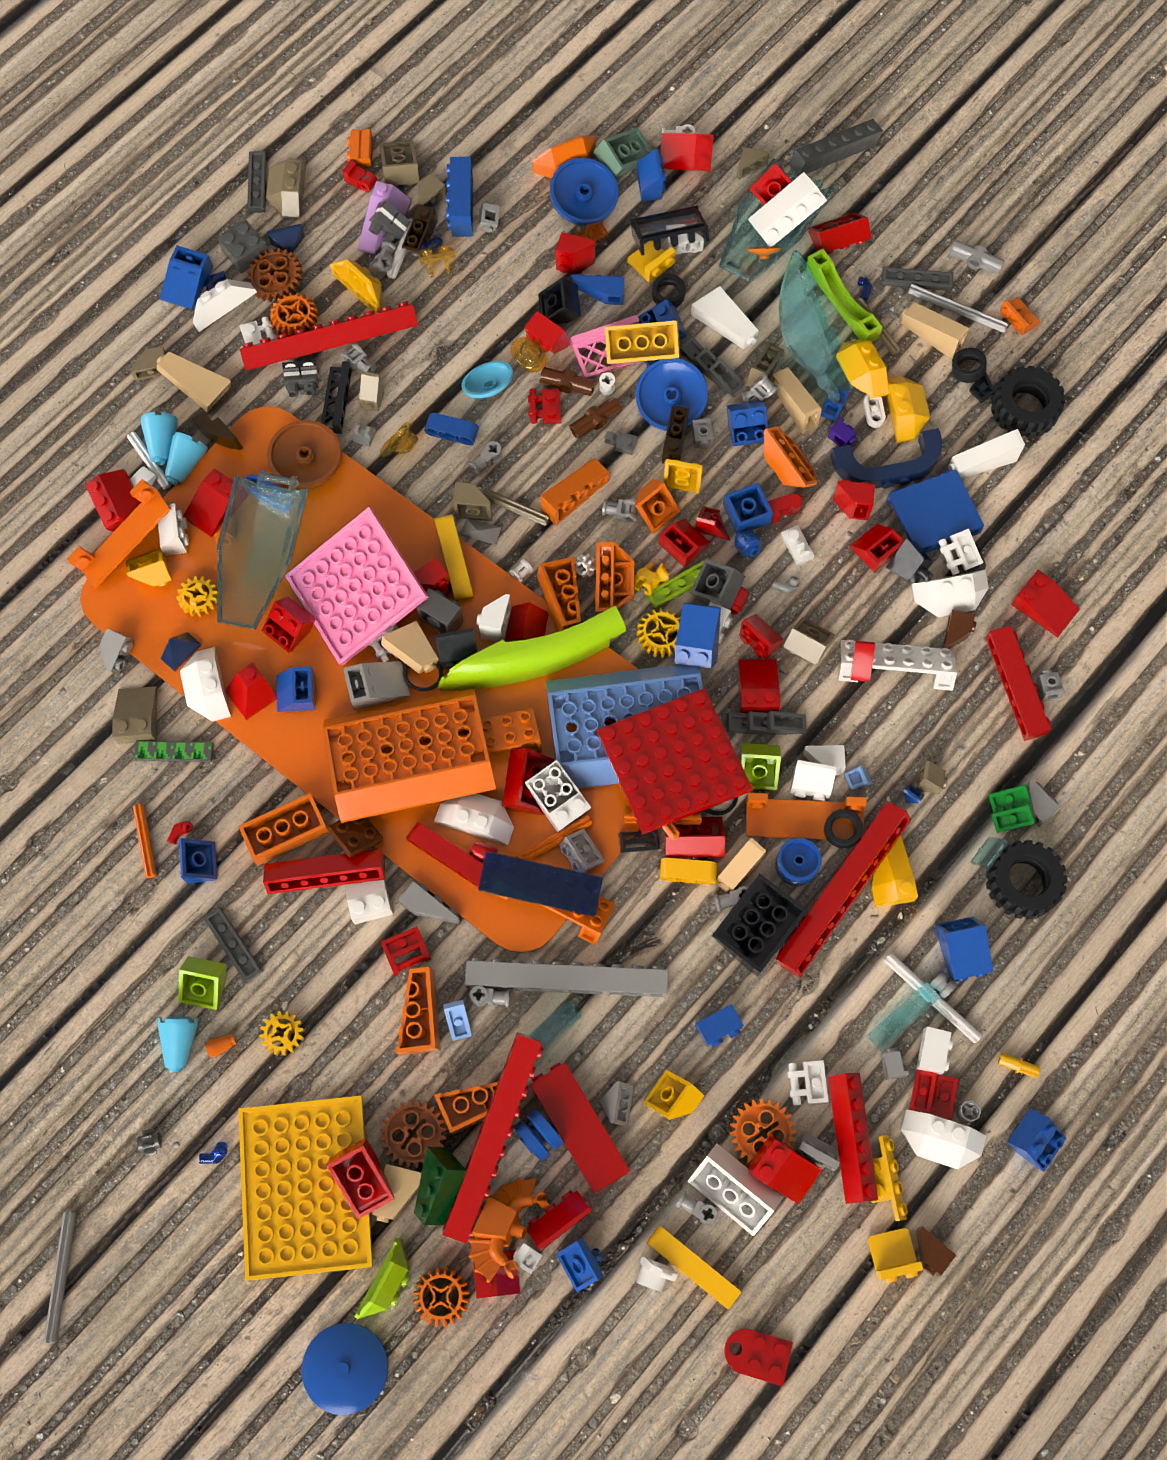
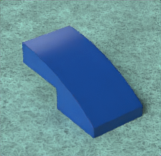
(833, 410)

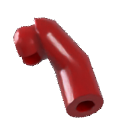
(178, 830)

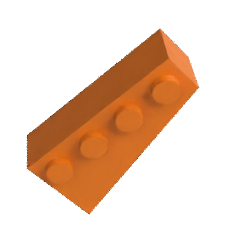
(574, 490)
(560, 591)
(420, 1014)
(466, 1106)

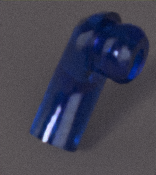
(867, 286)

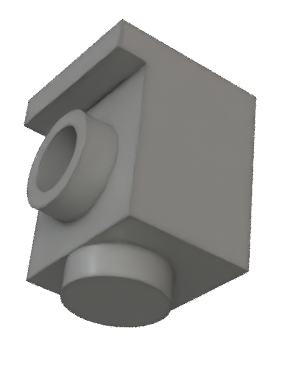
(488, 217)
(702, 433)
(1047, 690)
(893, 1064)

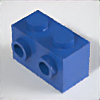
(719, 1025)

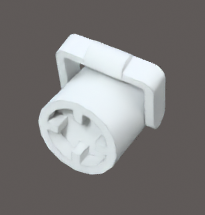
(655, 1274)

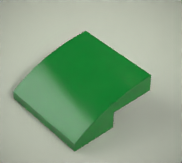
(1012, 808)

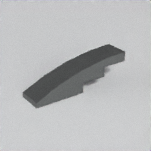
(711, 367)
(766, 723)

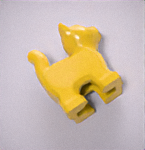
(650, 579)

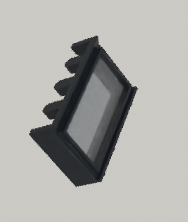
(668, 225)

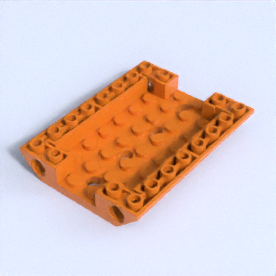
(412, 771)

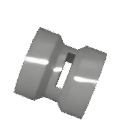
(943, 985)
(971, 1109)

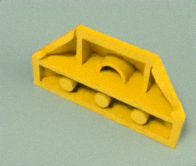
(359, 282)
(863, 367)
(907, 408)

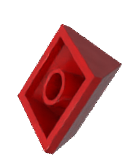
(526, 622)

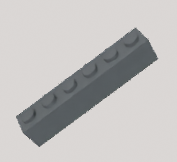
(835, 147)

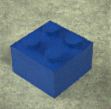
(748, 508)

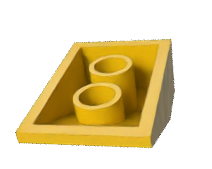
(683, 475)

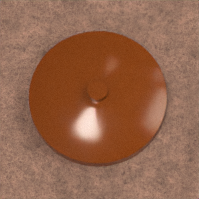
(306, 452)

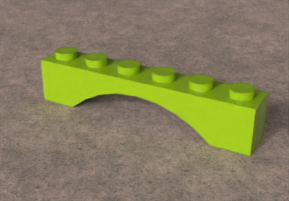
(825, 274)

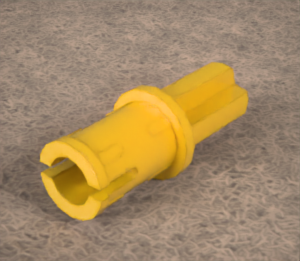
(1019, 1065)

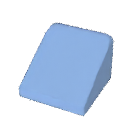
(858, 778)

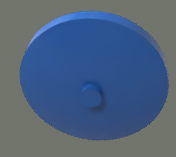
(584, 191)
(668, 385)
(345, 1368)

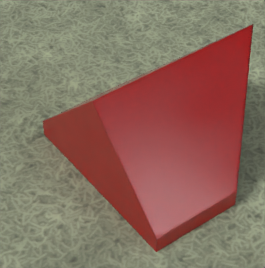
(711, 523)

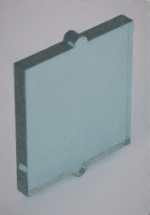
(989, 852)

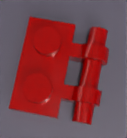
(550, 404)

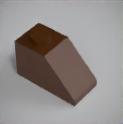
(958, 628)
(933, 1253)

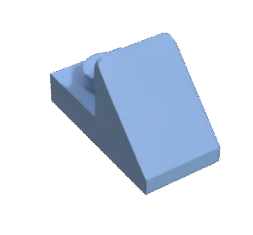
(457, 1020)

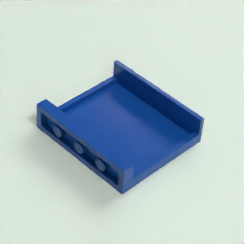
(935, 510)

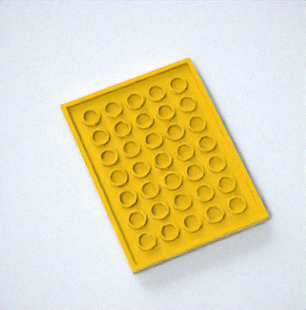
(289, 1199)

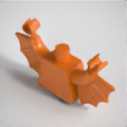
(499, 1225)

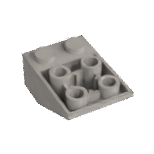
(375, 683)

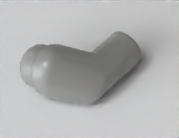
(788, 586)

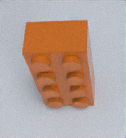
(283, 829)

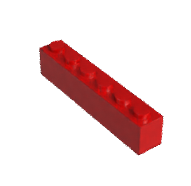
(1018, 683)
(323, 871)
(852, 1138)

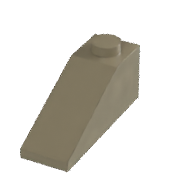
(765, 363)

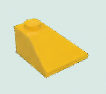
(149, 569)
(673, 1096)

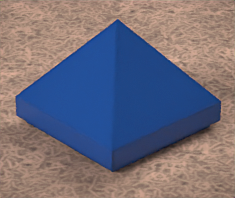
(912, 795)

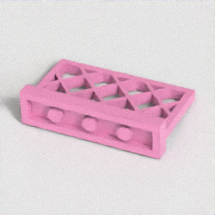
(593, 337)

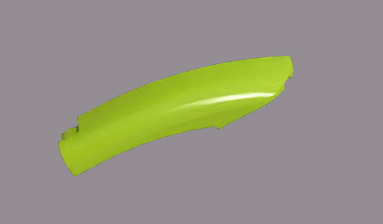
(534, 657)

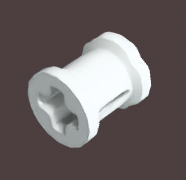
(607, 383)
(521, 570)

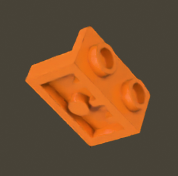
(1019, 315)

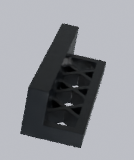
(339, 400)

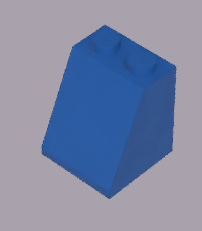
(964, 948)

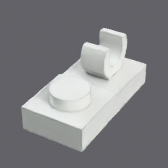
(797, 545)
(526, 1258)

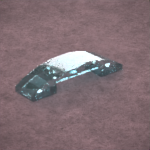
(903, 1016)
(556, 1024)

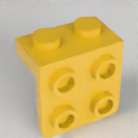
(653, 262)
(894, 1255)

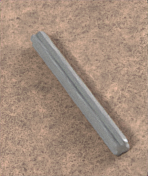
(958, 308)
(59, 1278)

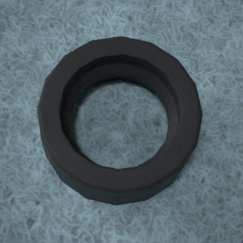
(669, 279)
(969, 354)
(843, 813)

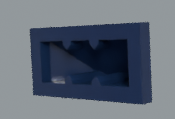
(286, 237)
(179, 650)

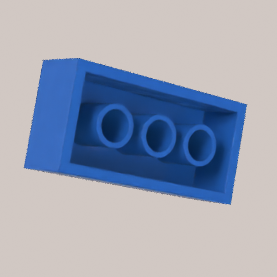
(460, 197)

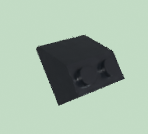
(560, 301)
(455, 647)

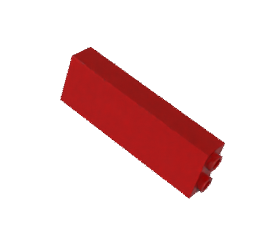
(579, 1127)

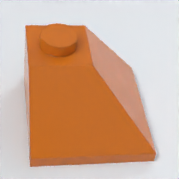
(656, 505)

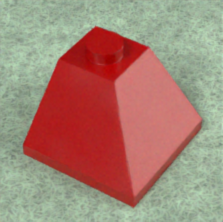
(250, 691)

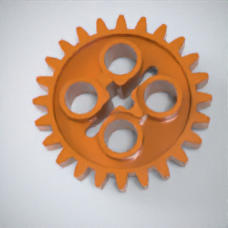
(752, 1115)

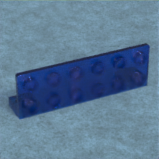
(540, 884)

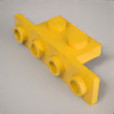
(887, 1178)

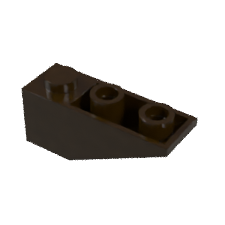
(420, 228)
(675, 433)

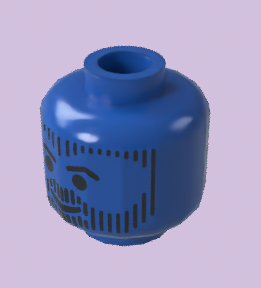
(747, 543)

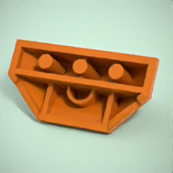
(555, 156)
(787, 459)
(613, 576)

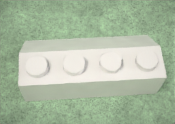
(787, 209)
(735, 1189)

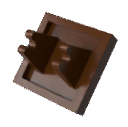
(355, 835)

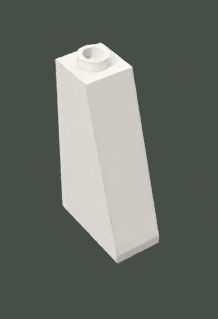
(725, 317)
(988, 455)

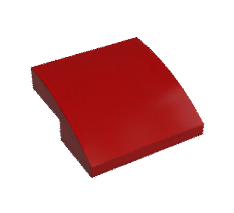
(934, 1094)

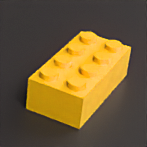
(642, 342)

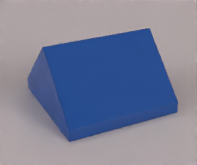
(197, 860)

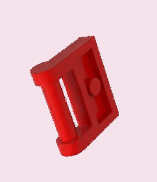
(403, 944)

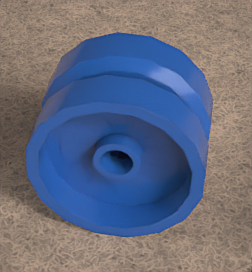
(790, 870)
(536, 1136)

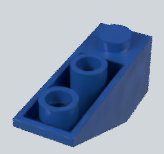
(603, 288)

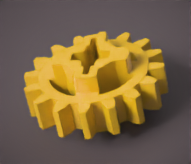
(197, 589)
(289, 1029)

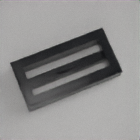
(622, 843)

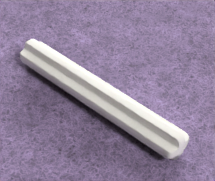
(398, 256)
(143, 452)

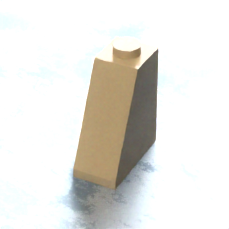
(411, 647)
(741, 866)
(404, 1186)

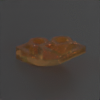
(593, 231)

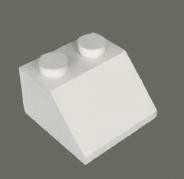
(494, 619)
(812, 780)

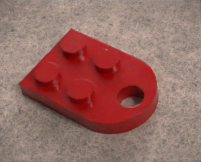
(760, 1357)

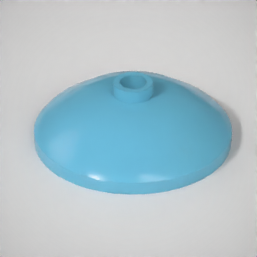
(487, 379)

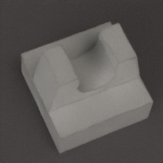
(363, 434)

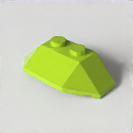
(387, 1283)

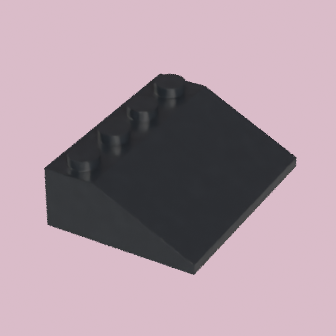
(759, 924)

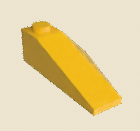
(894, 879)

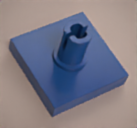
(581, 1264)

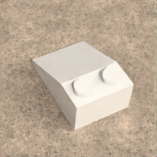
(368, 901)

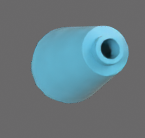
(158, 435)
(183, 457)
(176, 1040)

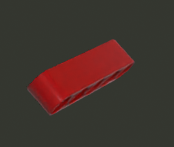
(446, 853)

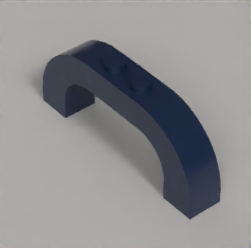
(893, 474)

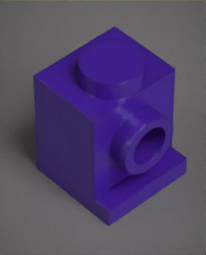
(842, 434)

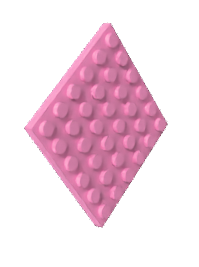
(356, 586)

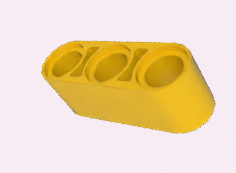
(688, 871)

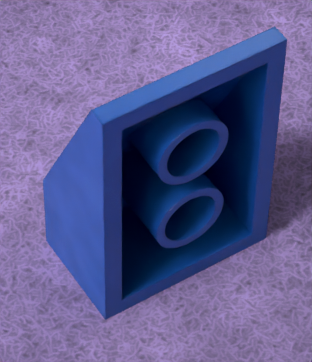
(698, 636)

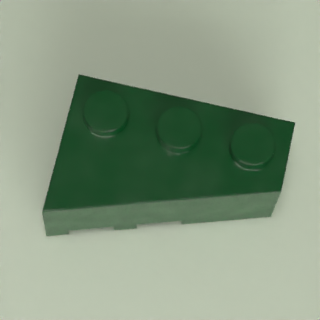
(438, 1186)

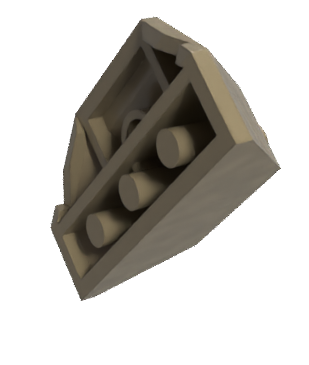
(286, 187)

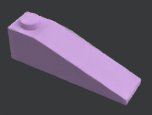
(382, 192)

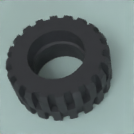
(1033, 382)
(1043, 862)

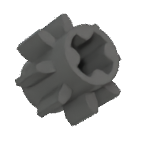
(149, 1142)

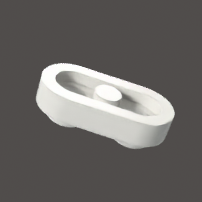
(874, 411)

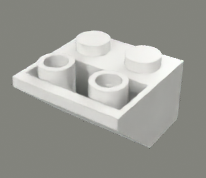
(172, 532)

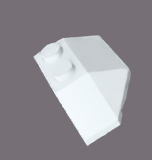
(220, 300)
(954, 592)
(205, 685)
(476, 816)
(942, 1139)

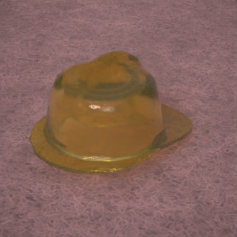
(528, 354)
(400, 442)

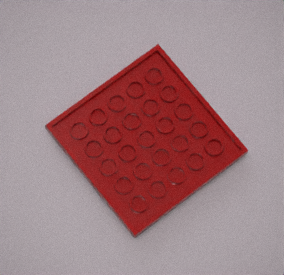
(674, 761)

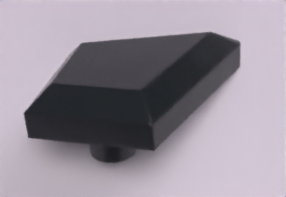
(982, 389)

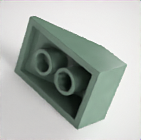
(622, 151)

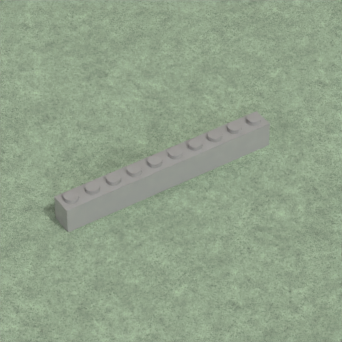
(567, 978)

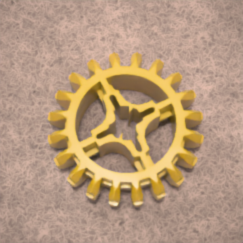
(648, 640)

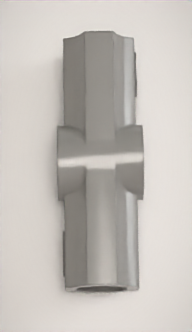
(976, 257)

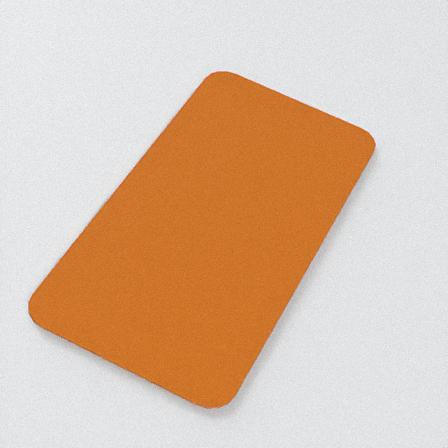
(296, 739)

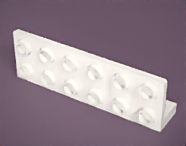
(905, 658)

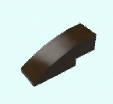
(216, 431)

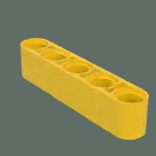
(453, 557)
(694, 1267)

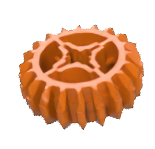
(292, 309)
(428, 1283)

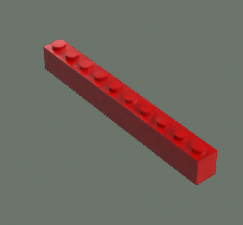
(328, 336)
(843, 889)
(492, 1136)

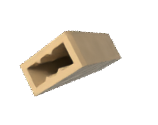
(935, 329)
(195, 381)
(797, 400)

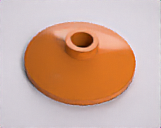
(764, 252)

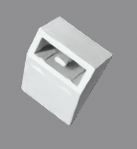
(557, 796)

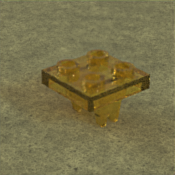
(443, 253)

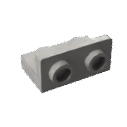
(581, 851)
(819, 1151)

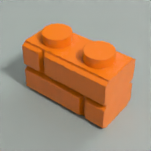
(361, 148)

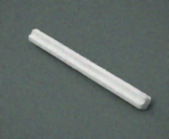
(941, 1005)

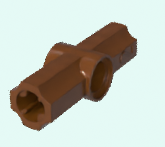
(567, 381)
(595, 417)

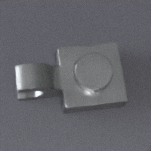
(624, 442)

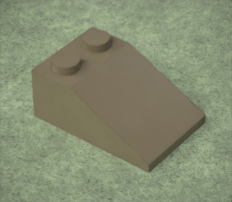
(399, 163)
(135, 715)

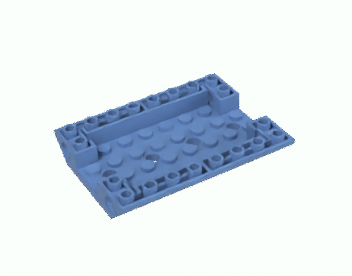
(615, 696)

